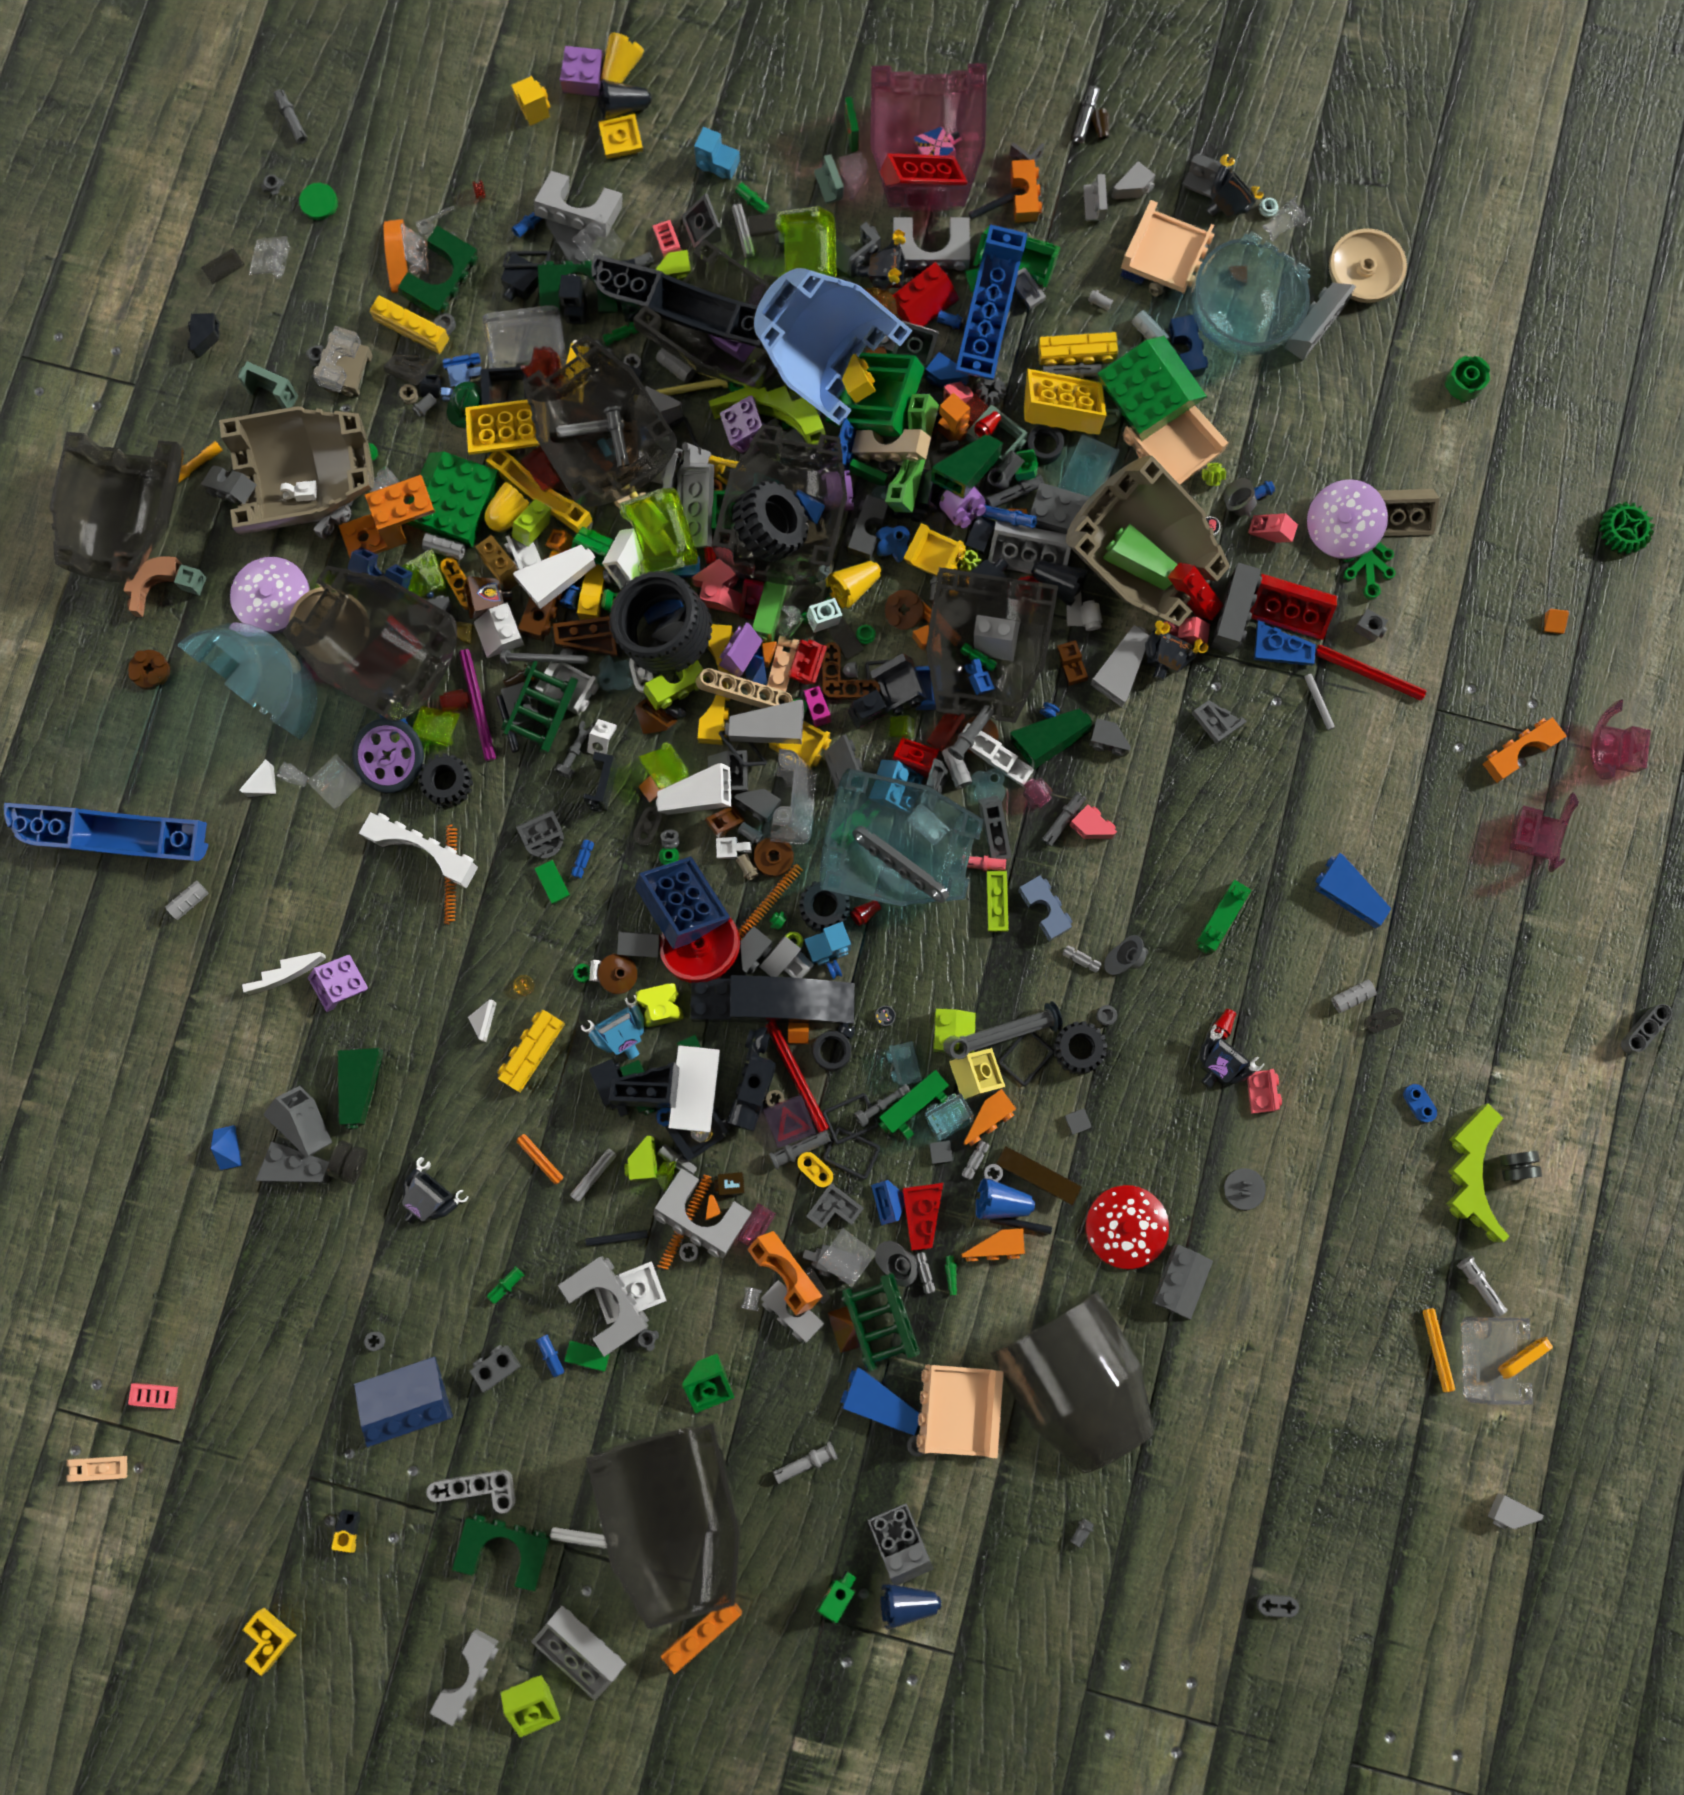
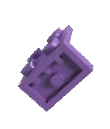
(741, 423)
(336, 981)

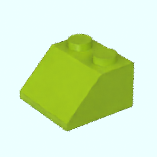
(952, 1023)
(642, 1162)
(529, 1706)

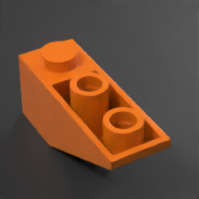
(993, 1110)
(1004, 1242)

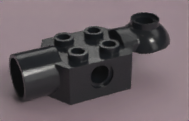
(750, 1100)

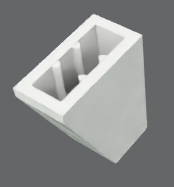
(624, 557)

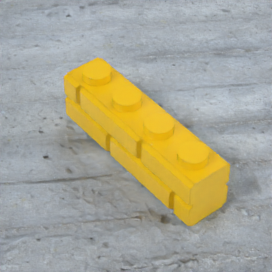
(409, 324)
(1078, 349)
(531, 1050)

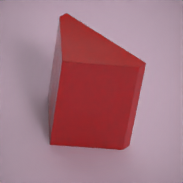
(915, 756)

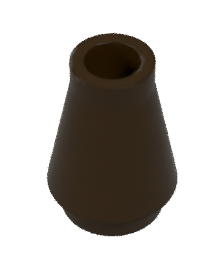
(1101, 123)

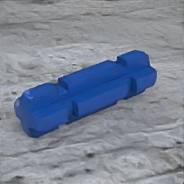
(473, 359)
(582, 858)

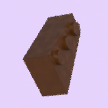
(587, 635)

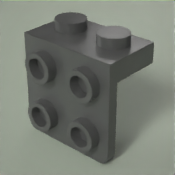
(870, 244)

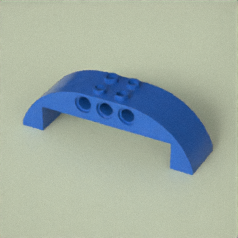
(991, 302)

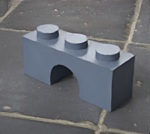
(1039, 892)

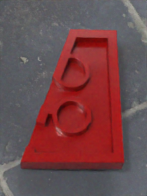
(921, 1213)

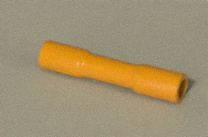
(206, 455)

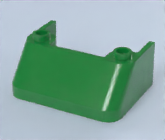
(1038, 258)

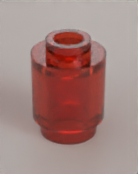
(454, 700)

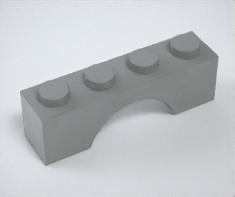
(451, 1702)

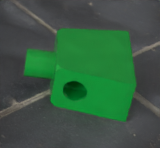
(832, 1607)

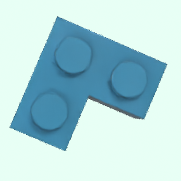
(714, 156)
(828, 944)

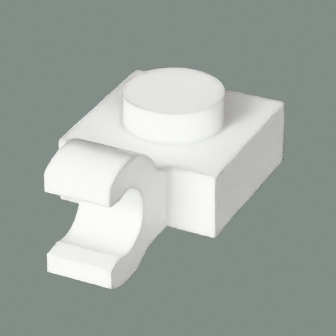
(301, 492)
(728, 847)

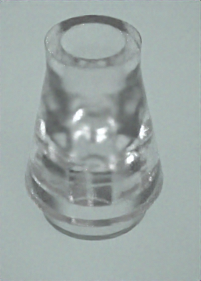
(291, 774)

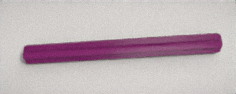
(477, 705)

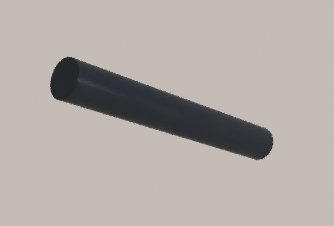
(994, 204)
(504, 713)
(1023, 1225)
(616, 1238)

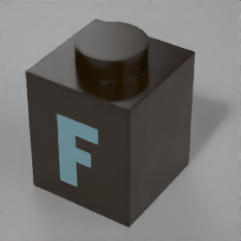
(730, 1184)

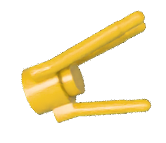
(719, 466)

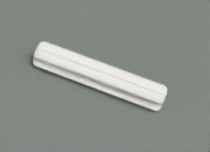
(578, 1537)

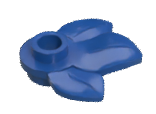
(890, 544)

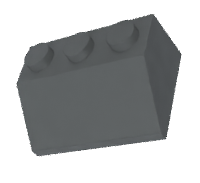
(1182, 1281)

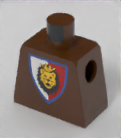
(483, 595)

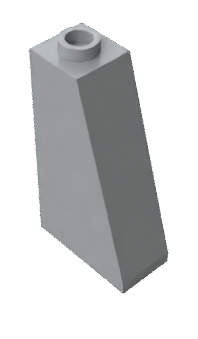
(1120, 669)
(768, 725)

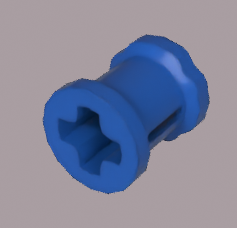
(570, 597)

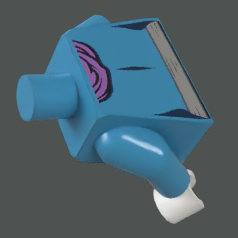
(619, 1031)

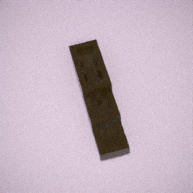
(1039, 1175)

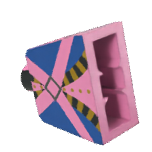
(937, 142)

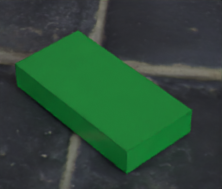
(868, 473)
(552, 882)
(586, 1356)

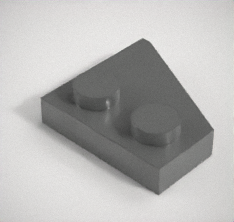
(1217, 721)
(938, 776)

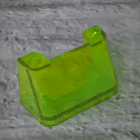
(808, 239)
(660, 531)

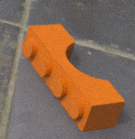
(1506, 761)
(772, 1253)
(699, 1637)

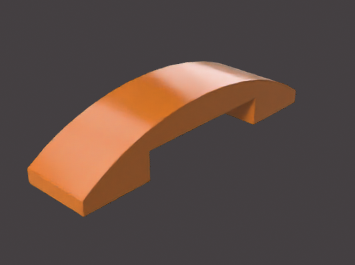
(394, 253)

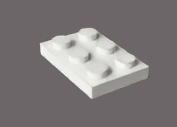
(641, 1283)

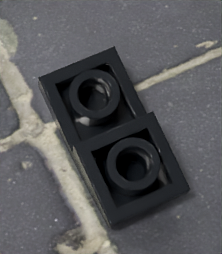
(980, 534)

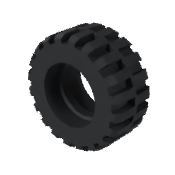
(755, 529)

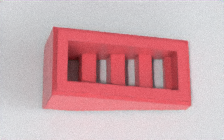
(670, 248)
(135, 1391)

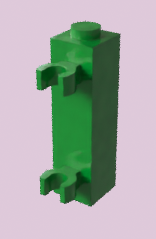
(1222, 917)
(912, 1103)

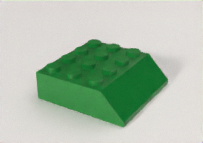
(1151, 386)
(888, 406)
(459, 496)

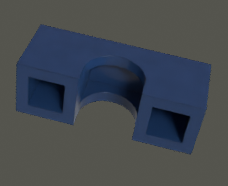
(1185, 331)
(366, 561)

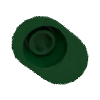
(464, 395)

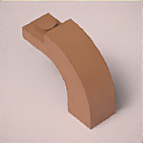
(152, 572)

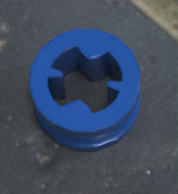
(1049, 710)
(834, 969)
(663, 1110)

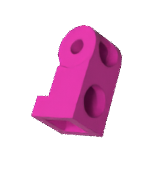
(817, 706)

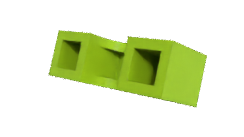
(663, 693)

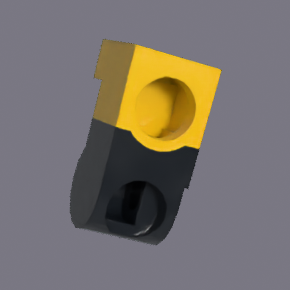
(346, 1531)

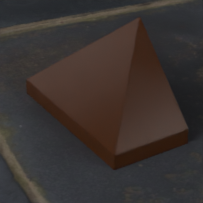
(651, 719)
(843, 1329)

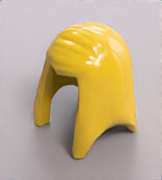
(505, 508)

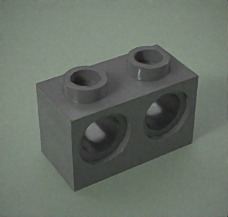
(498, 1372)

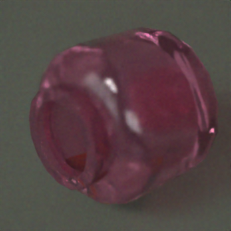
(1037, 792)

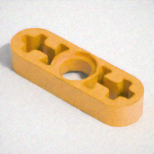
(447, 574)
(1525, 1357)

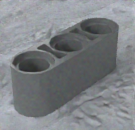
(1655, 1026)

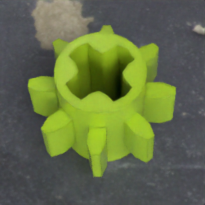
(1214, 474)
(969, 561)

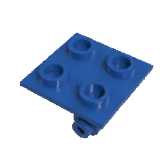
(847, 438)

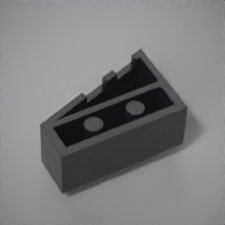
(647, 1089)

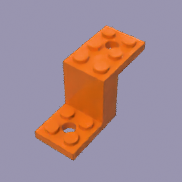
(387, 516)

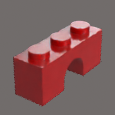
(1190, 581)

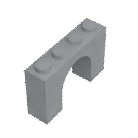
(551, 204)
(953, 256)
(715, 1238)
(629, 1321)

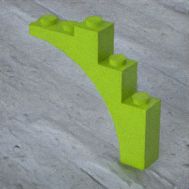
(777, 404)
(1468, 1171)

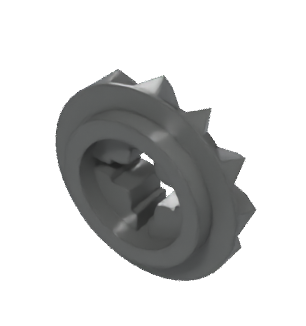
(995, 397)

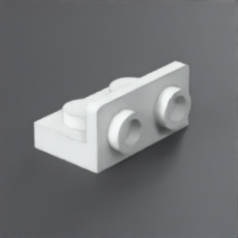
(523, 555)

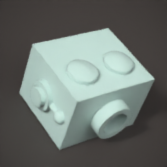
(824, 615)

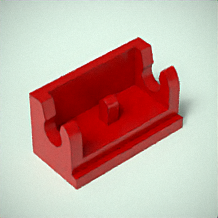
(807, 661)

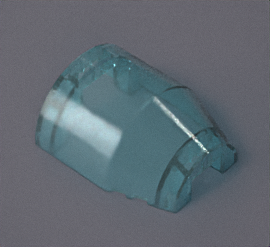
(259, 672)
(910, 819)

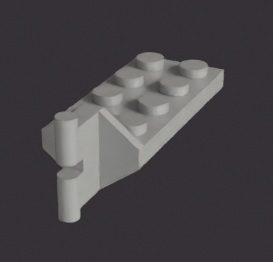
(695, 492)

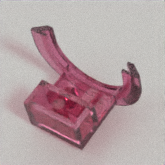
(1617, 747)
(1542, 834)

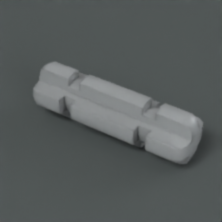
(1081, 959)
(975, 1160)
(924, 1273)

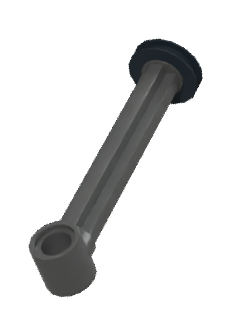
(1049, 1017)

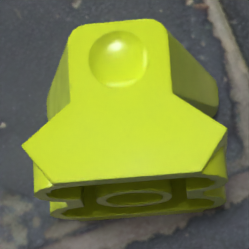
(660, 1005)

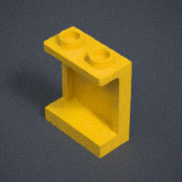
(933, 550)
(812, 744)

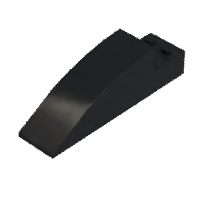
(772, 1000)

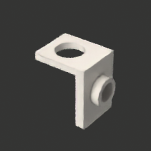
(601, 734)

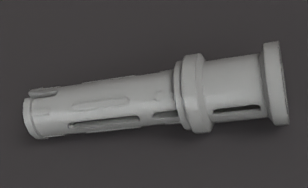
(1477, 1278)
(812, 1460)

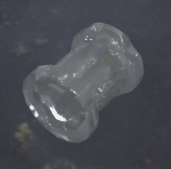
(751, 1299)

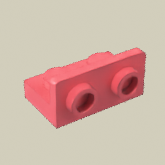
(1263, 1092)

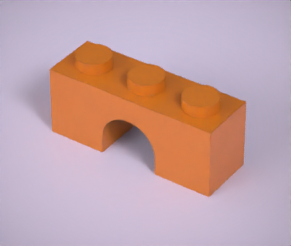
(1024, 176)
(954, 418)

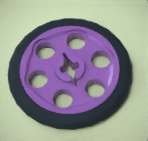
(411, 766)

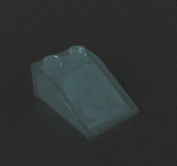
(1089, 466)

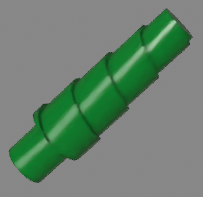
(950, 1268)

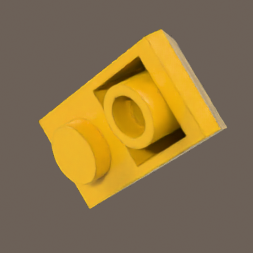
(857, 379)

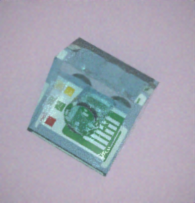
(949, 1116)

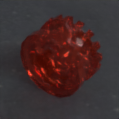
(478, 189)

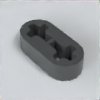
(1277, 1610)

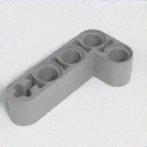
(470, 1488)

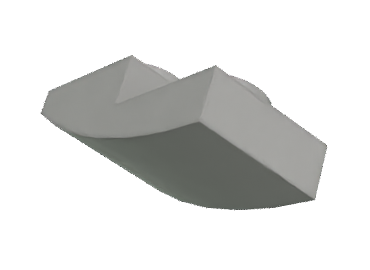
(326, 525)
(780, 957)

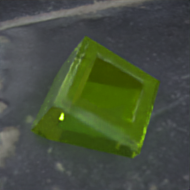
(902, 726)
(665, 1174)

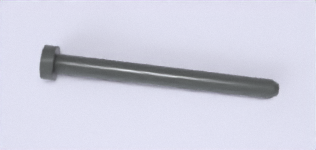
(506, 656)

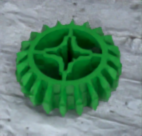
(1623, 537)

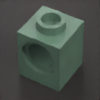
(190, 579)

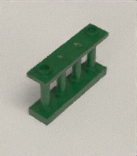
(551, 723)
(901, 1325)

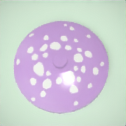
(1347, 519)
(267, 593)

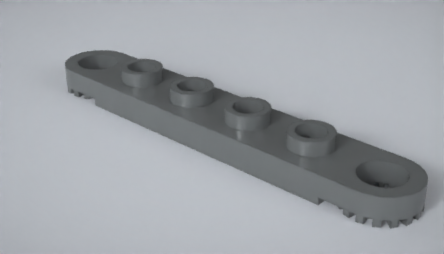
(901, 864)

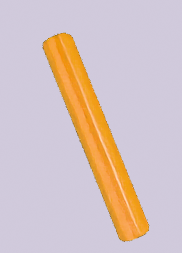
(1438, 1350)

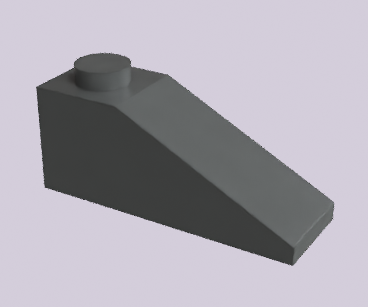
(995, 827)

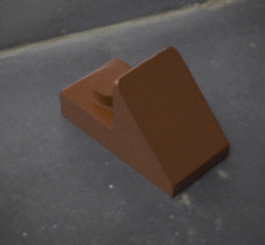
(724, 821)

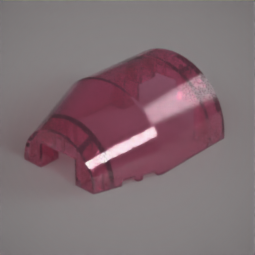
(914, 104)

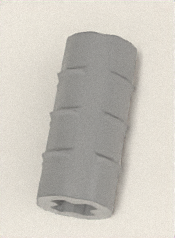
(1148, 326)
(675, 366)
(443, 546)
(957, 769)
(186, 900)
(1354, 996)

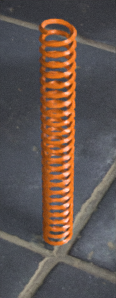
(447, 880)
(765, 900)
(668, 1257)

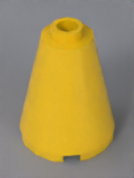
(620, 58)
(852, 582)

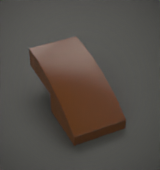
(1072, 663)

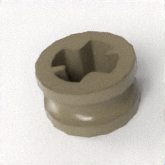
(404, 391)
(769, 1097)

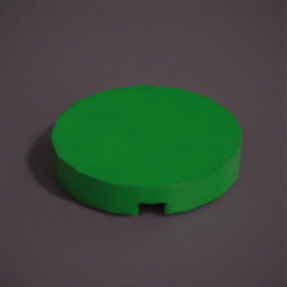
(318, 201)

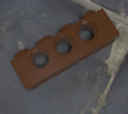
(538, 629)

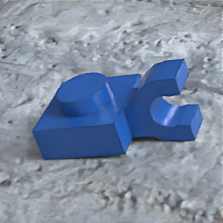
(980, 680)

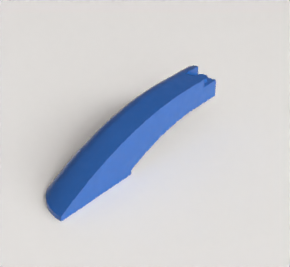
(107, 832)

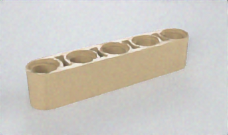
(734, 691)

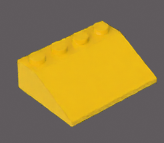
(1064, 402)
(500, 427)

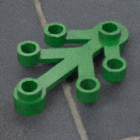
(1371, 560)

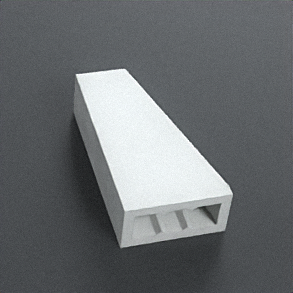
(555, 574)
(698, 792)

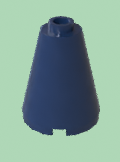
(907, 1605)

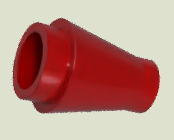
(987, 424)
(864, 912)
(1225, 1022)

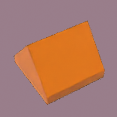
(920, 636)
(798, 1033)

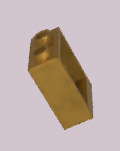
(498, 563)

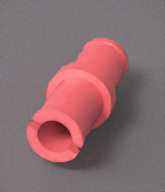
(986, 863)

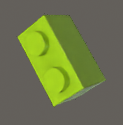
(531, 522)

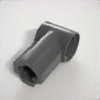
(1006, 470)

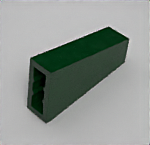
(967, 466)
(1051, 736)
(356, 1084)

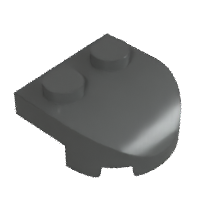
(542, 835)

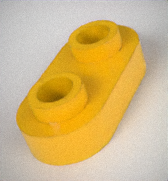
(815, 1169)

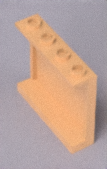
(1166, 250)
(1181, 445)
(960, 1411)

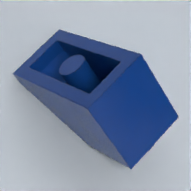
(942, 372)

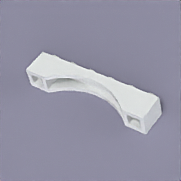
(384, 833)

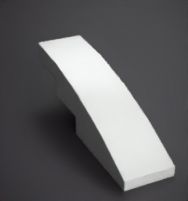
(1000, 758)
(290, 969)

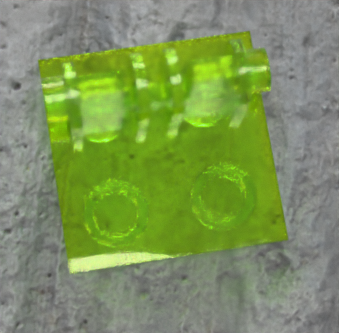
(425, 574)
(435, 725)
(664, 766)

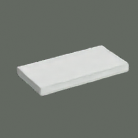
(695, 1089)

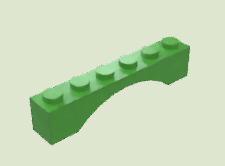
(904, 488)

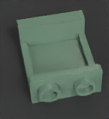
(254, 376)

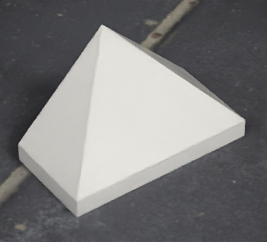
(261, 782)
(482, 1019)

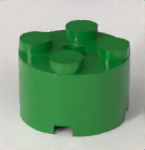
(1468, 378)

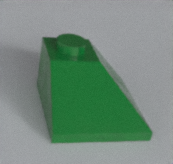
(707, 1384)

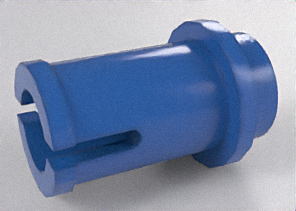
(949, 319)
(1264, 489)

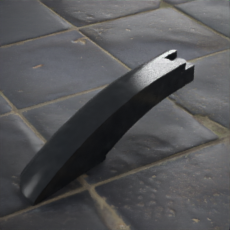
(676, 300)

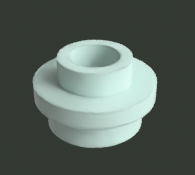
(1272, 204)

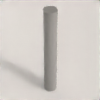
(1319, 702)

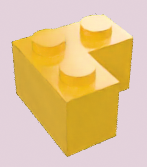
(532, 100)
(272, 1640)

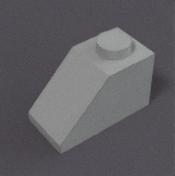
(1135, 183)
(1511, 1513)

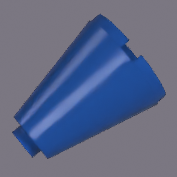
(1001, 1201)

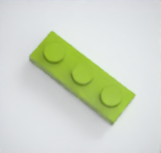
(997, 901)

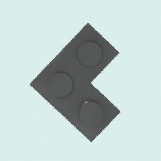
(832, 1202)

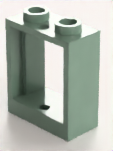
(1008, 425)

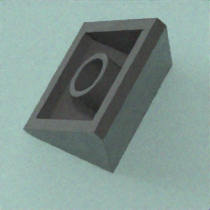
(702, 222)
(918, 343)

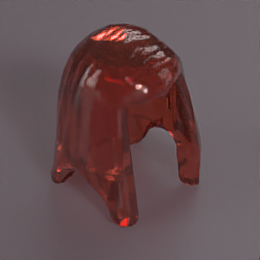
(544, 360)

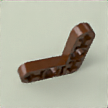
(835, 679)

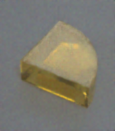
(464, 631)

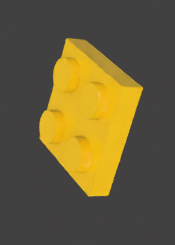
(620, 136)

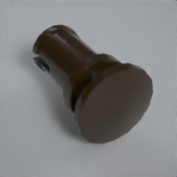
(517, 678)

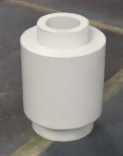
(1091, 615)

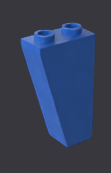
(1351, 891)
(878, 1403)

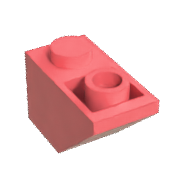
(1273, 527)
(1191, 630)
(1091, 825)

